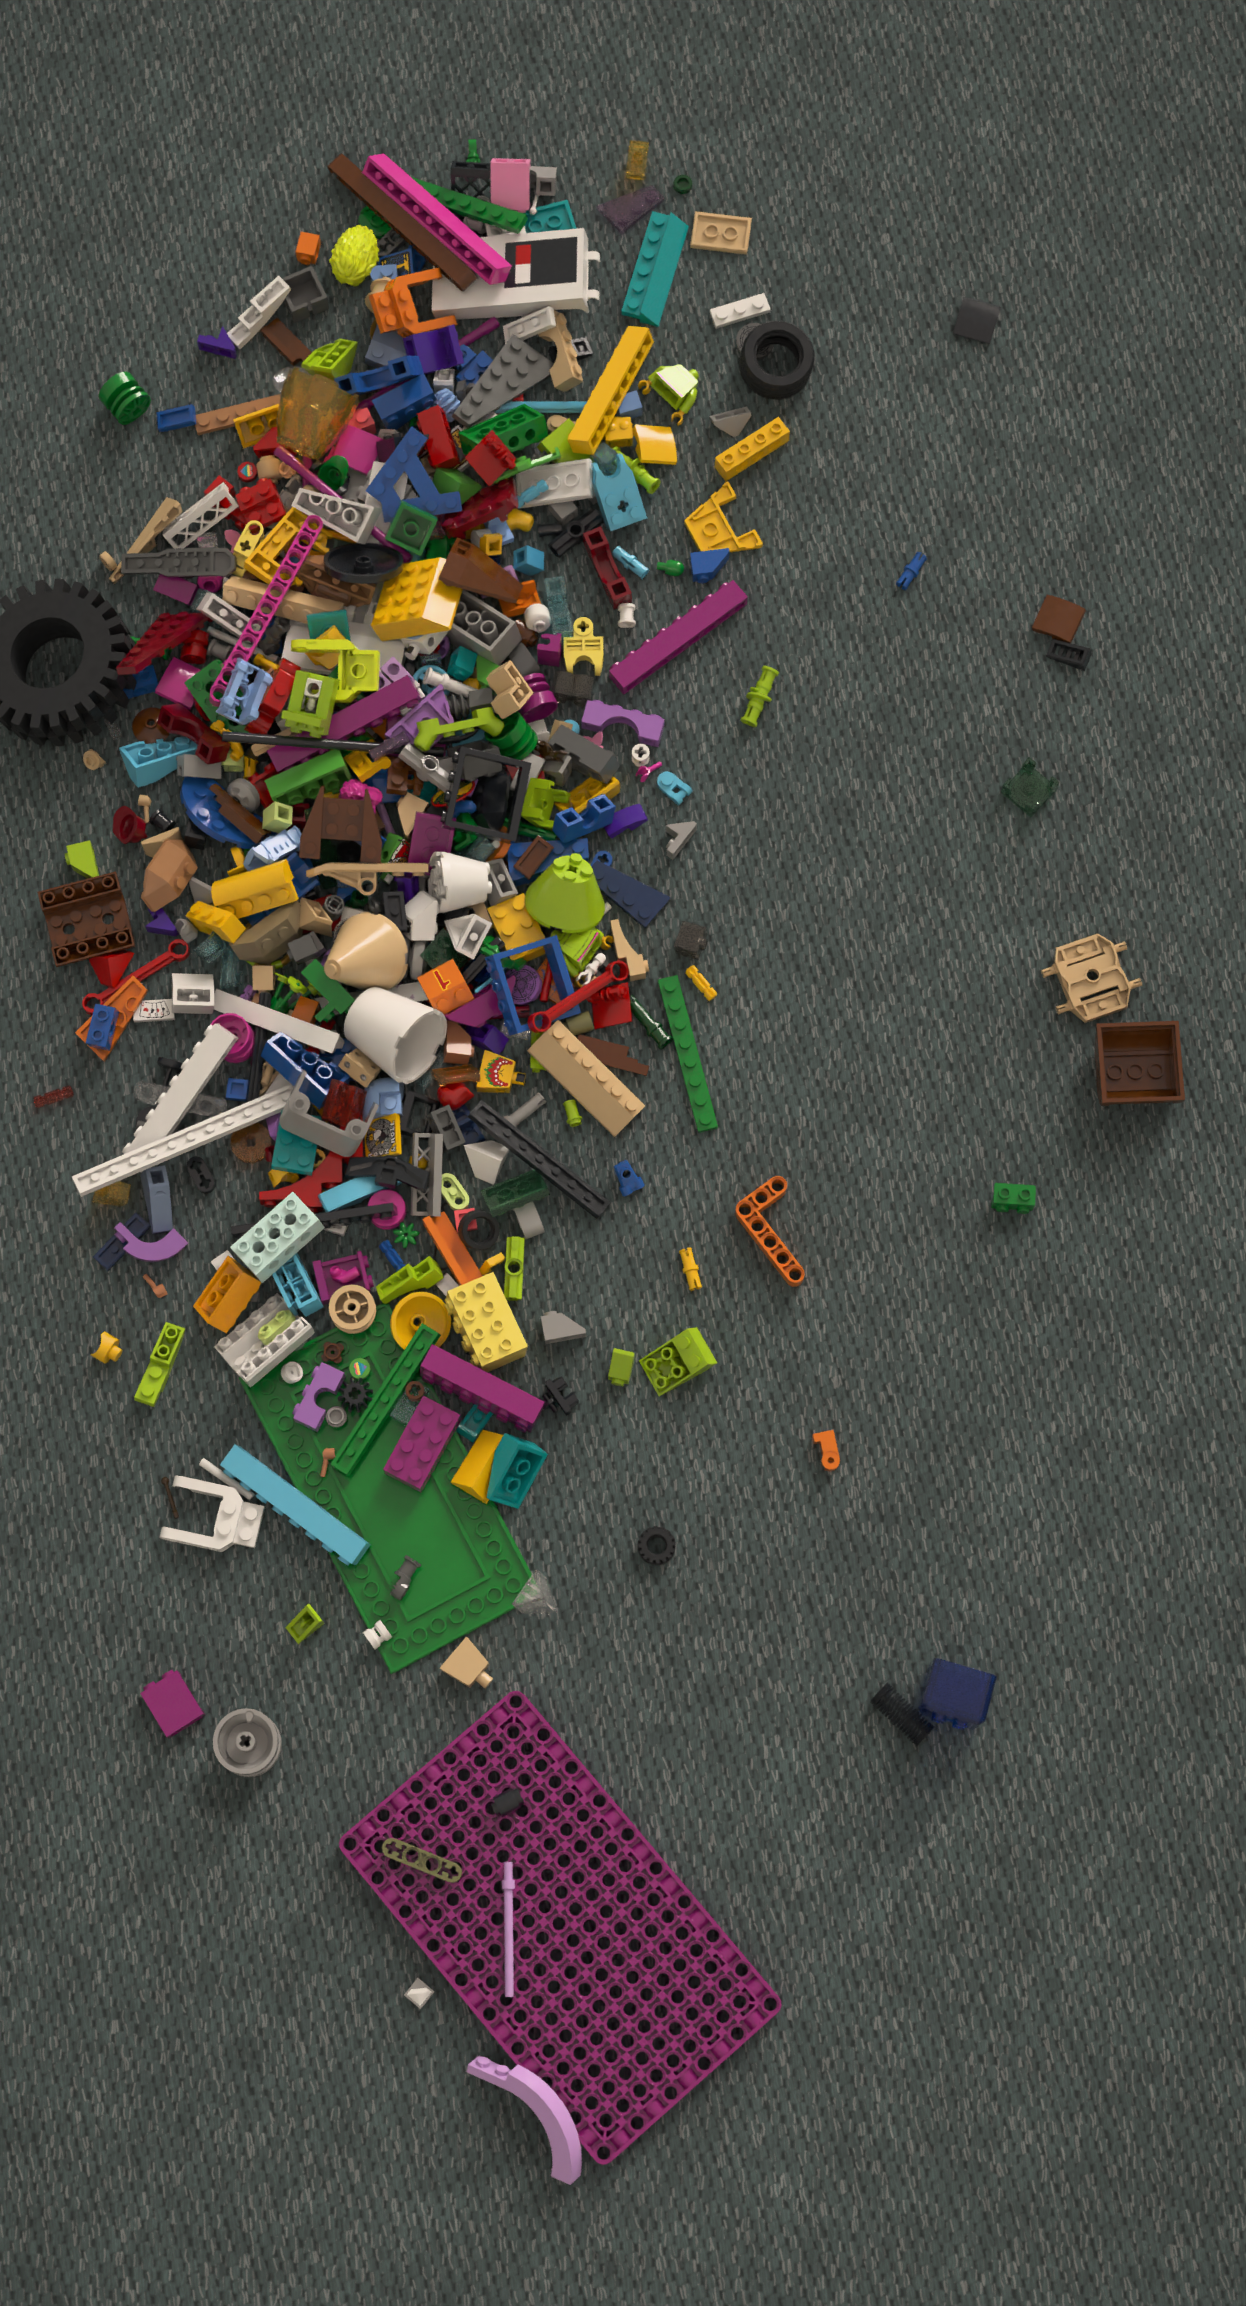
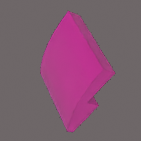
(358, 449)
(172, 683)

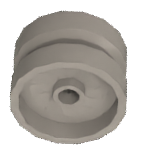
(413, 959)

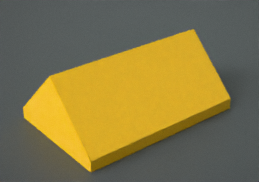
(255, 425)
(587, 790)
(476, 1468)

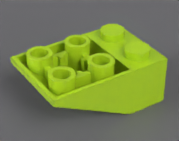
(678, 1361)

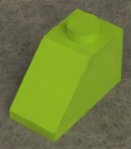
(82, 859)
(621, 1367)

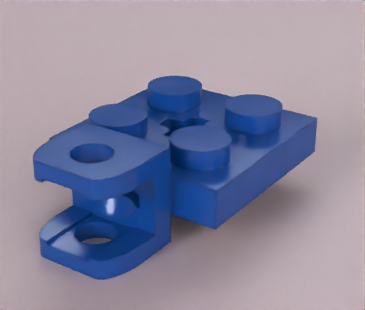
(472, 365)

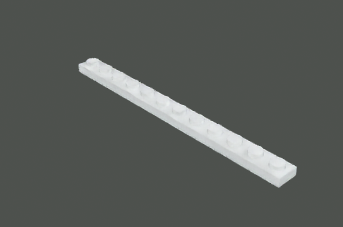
(182, 1141)

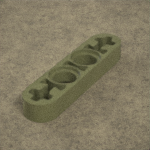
(423, 1857)

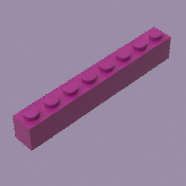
(677, 637)
(352, 721)

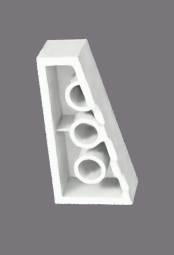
(342, 515)

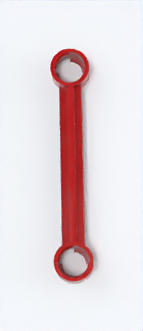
(140, 974)
(578, 996)

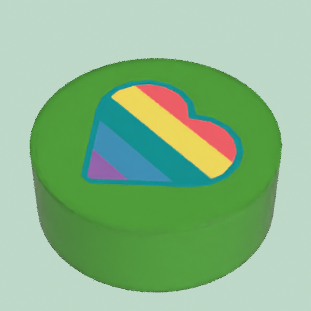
(359, 1368)

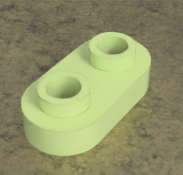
(455, 1192)
(276, 1326)

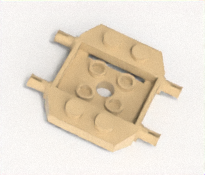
(1096, 955)

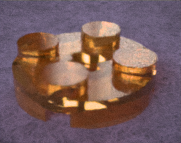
(250, 1154)

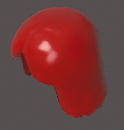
(454, 1095)

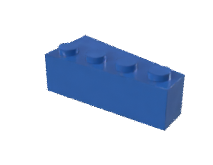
(290, 1058)

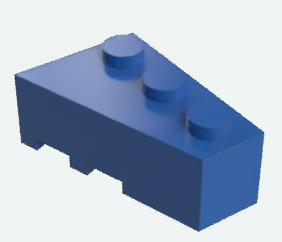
(404, 402)

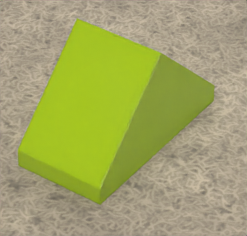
(304, 1624)

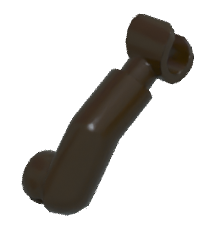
(546, 752)

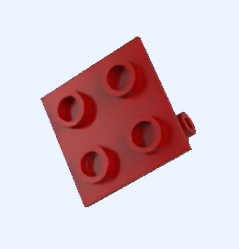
(490, 458)
(611, 1006)

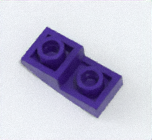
(629, 817)

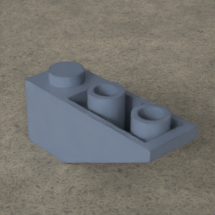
(157, 1198)

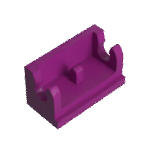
(176, 588)
(550, 653)

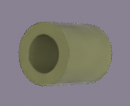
(579, 1023)

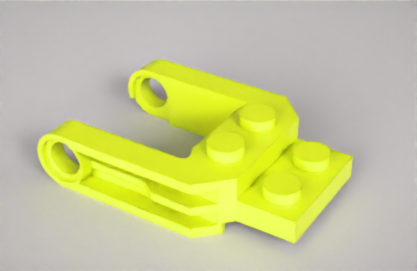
(356, 668)

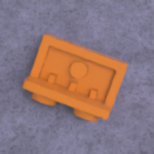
(526, 598)

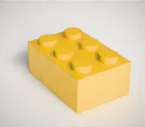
(516, 927)

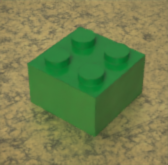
(411, 528)

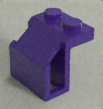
(435, 348)

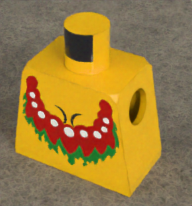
(498, 1074)

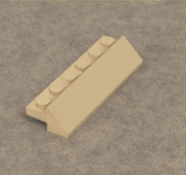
(586, 1078)

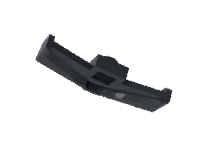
(388, 1171)

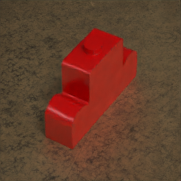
(274, 697)

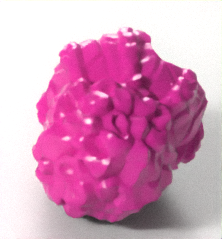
(356, 790)

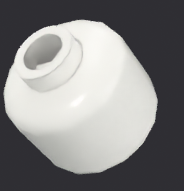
(537, 617)

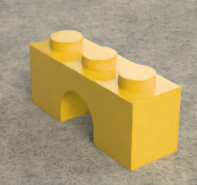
(210, 918)

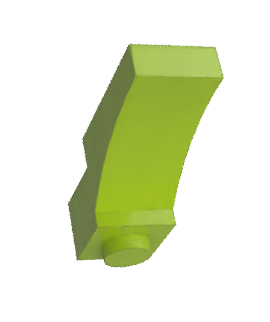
(409, 1279)

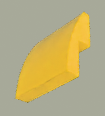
(655, 444)

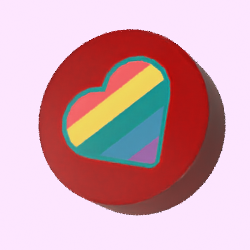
(247, 472)

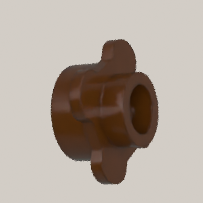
(337, 1348)

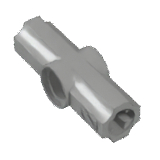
(426, 767)

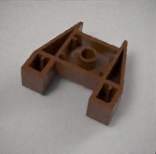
(342, 821)

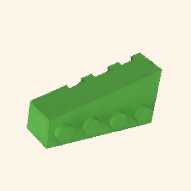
(307, 778)

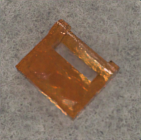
(456, 1074)

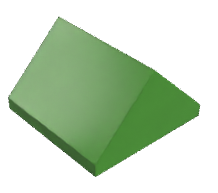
(453, 480)

